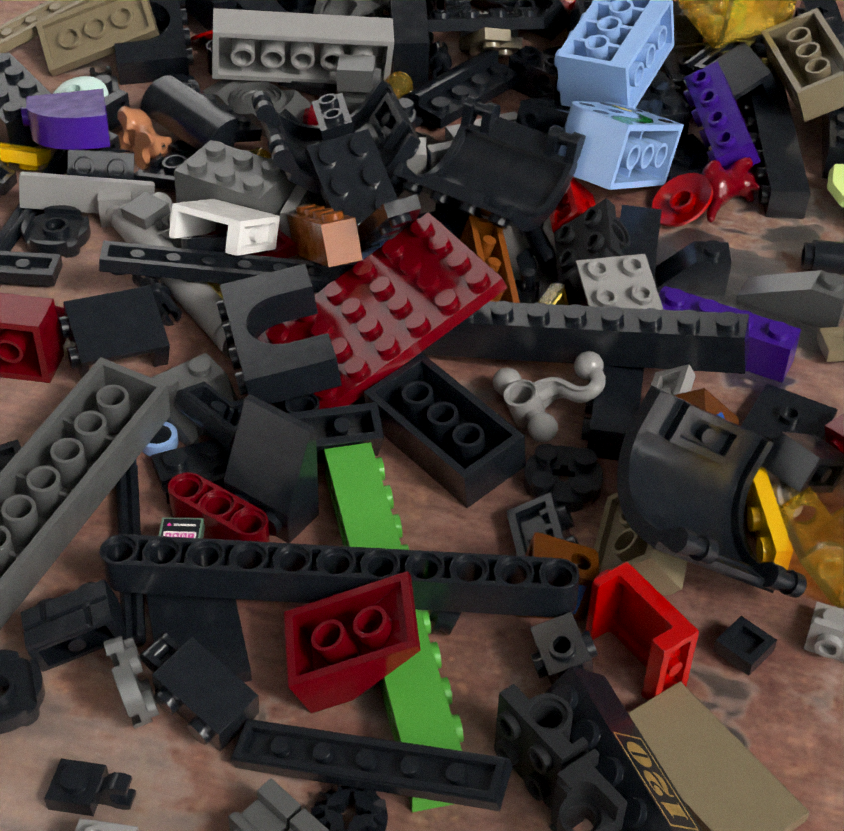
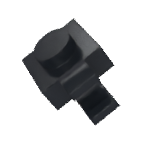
(83, 785)

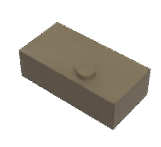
(808, 63)

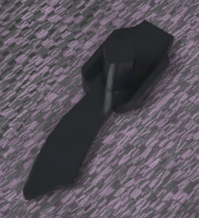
(528, 289)

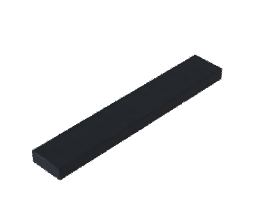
(373, 764)

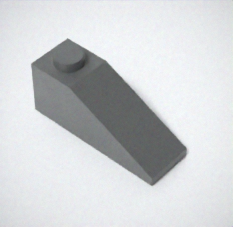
(803, 296)

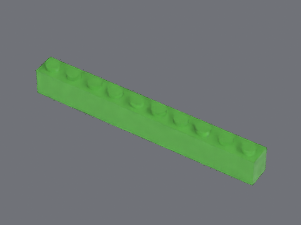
(414, 692)

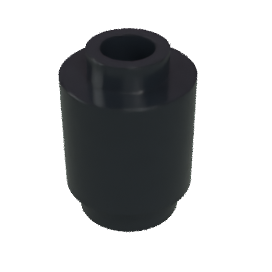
(823, 256)

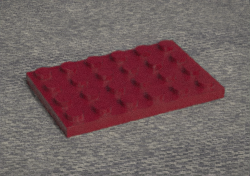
(393, 306)

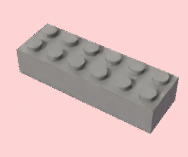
(295, 45)

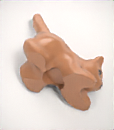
(140, 136)

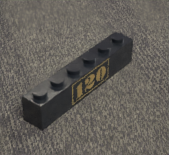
(624, 754)

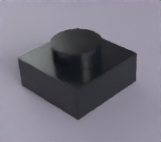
(744, 645)

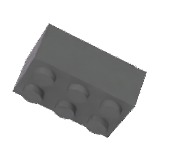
(232, 177)

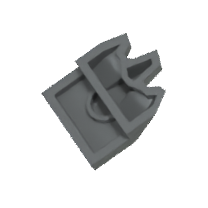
(187, 374)

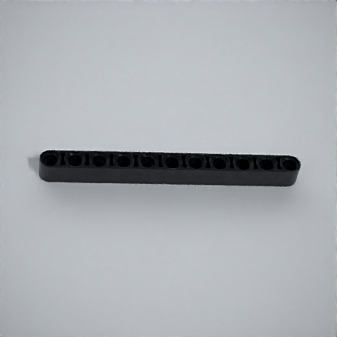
(319, 571)

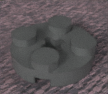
(135, 694)

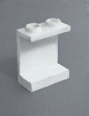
(247, 228)

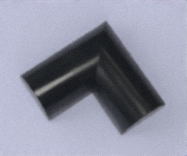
(210, 411)

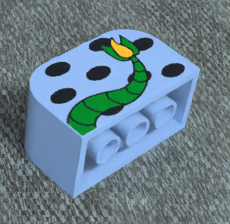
(622, 145)

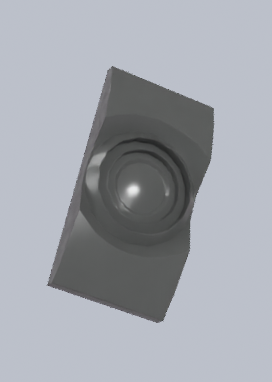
(239, 94)

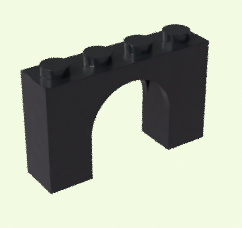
(161, 55)
(275, 370)

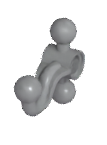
(529, 399)

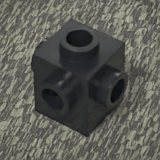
(560, 647)

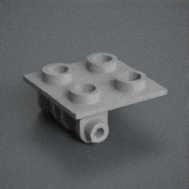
(619, 282)

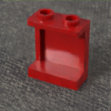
(645, 624)

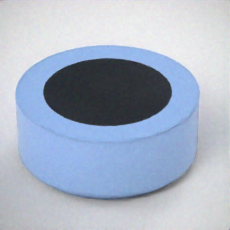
(164, 440)

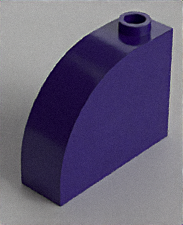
(68, 120)

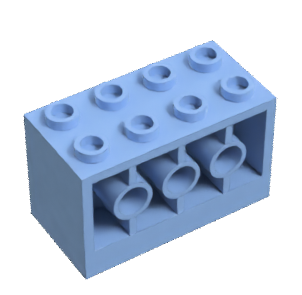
(615, 51)

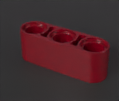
(223, 512)

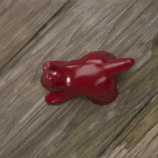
(729, 183)

